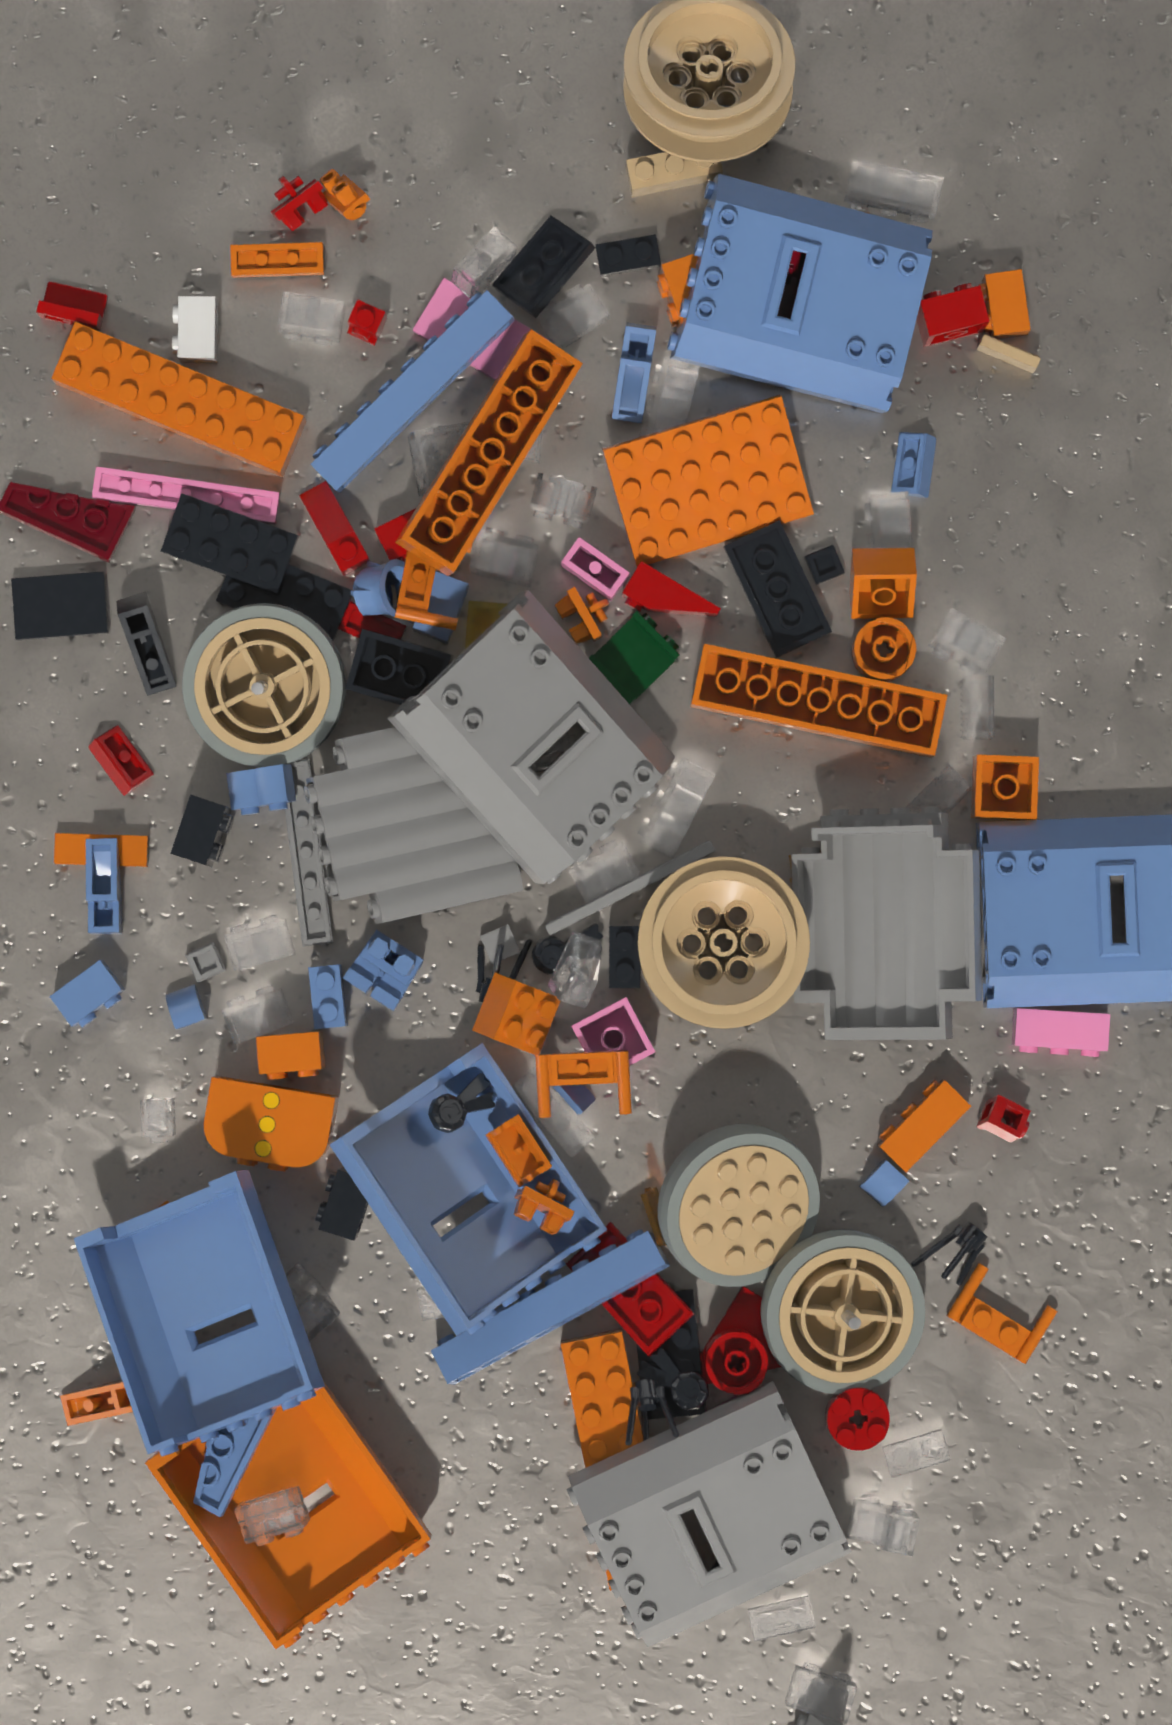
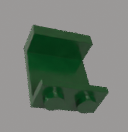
(635, 656)

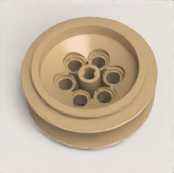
(704, 32)
(770, 912)

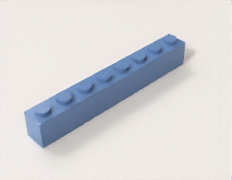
(412, 391)
(551, 1307)

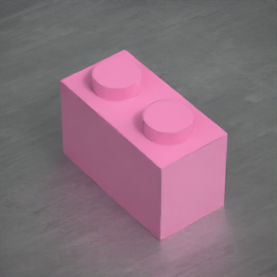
(595, 569)

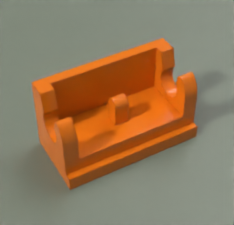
(518, 1150)

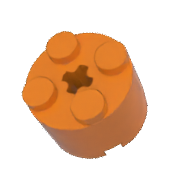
(898, 640)

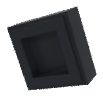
(824, 565)

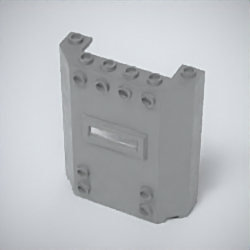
(504, 710)
(752, 1497)

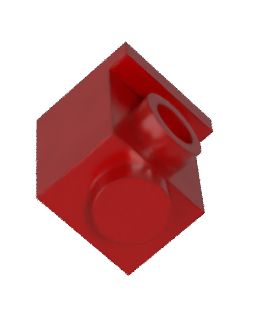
(366, 322)
(1013, 1113)

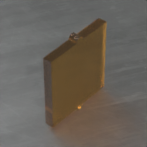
(650, 1201)

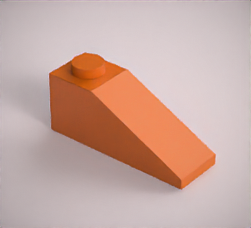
(96, 1403)

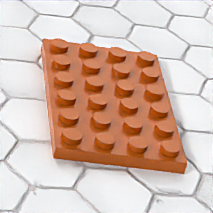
(708, 480)

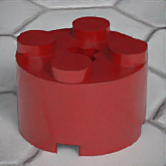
(719, 1354)
(871, 1428)

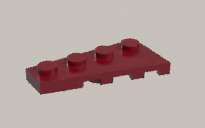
(75, 520)

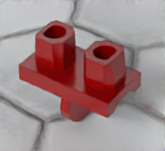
(287, 210)

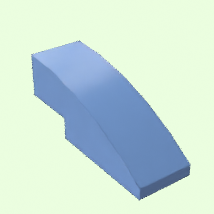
(634, 372)
(103, 886)

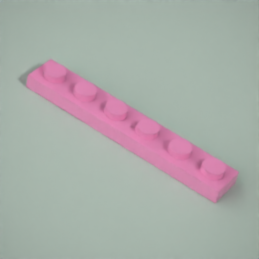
(166, 491)

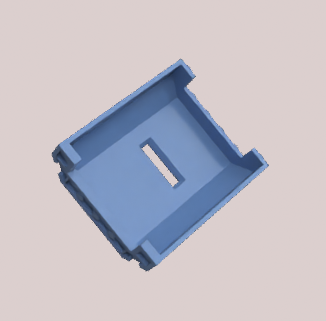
(850, 305)
(1052, 910)
(423, 1174)
(180, 1273)

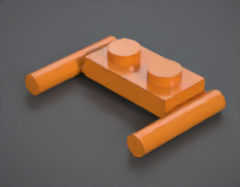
(416, 593)
(582, 1069)
(994, 1325)

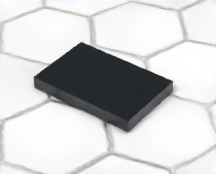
(543, 266)
(60, 606)

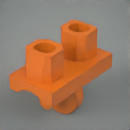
(344, 195)
(587, 628)
(555, 1213)

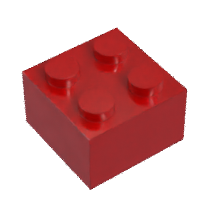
(952, 314)

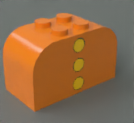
(268, 1123)

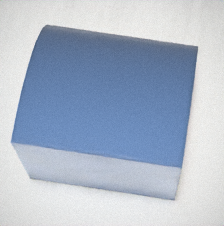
(185, 1007)
(884, 1183)

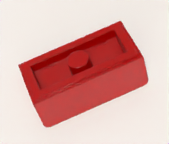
(120, 760)

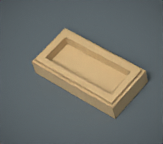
(1008, 353)

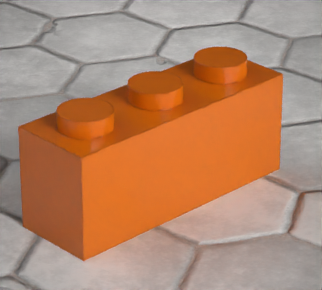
(923, 1124)

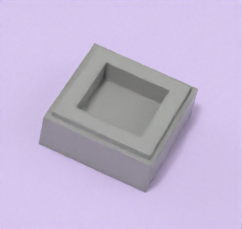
(500, 936)
(205, 962)

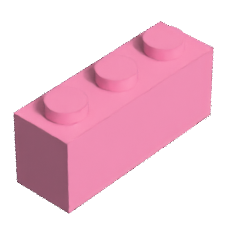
(1060, 1031)

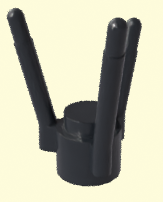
(482, 985)
(969, 1240)
(646, 1395)

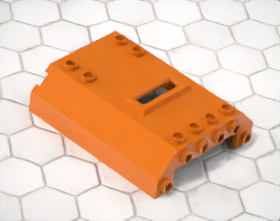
(340, 1548)

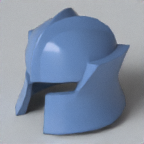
(373, 587)

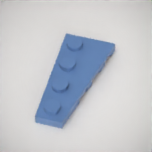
(226, 1463)

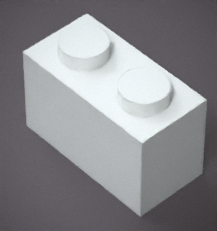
(196, 329)

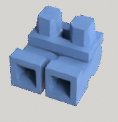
(384, 970)

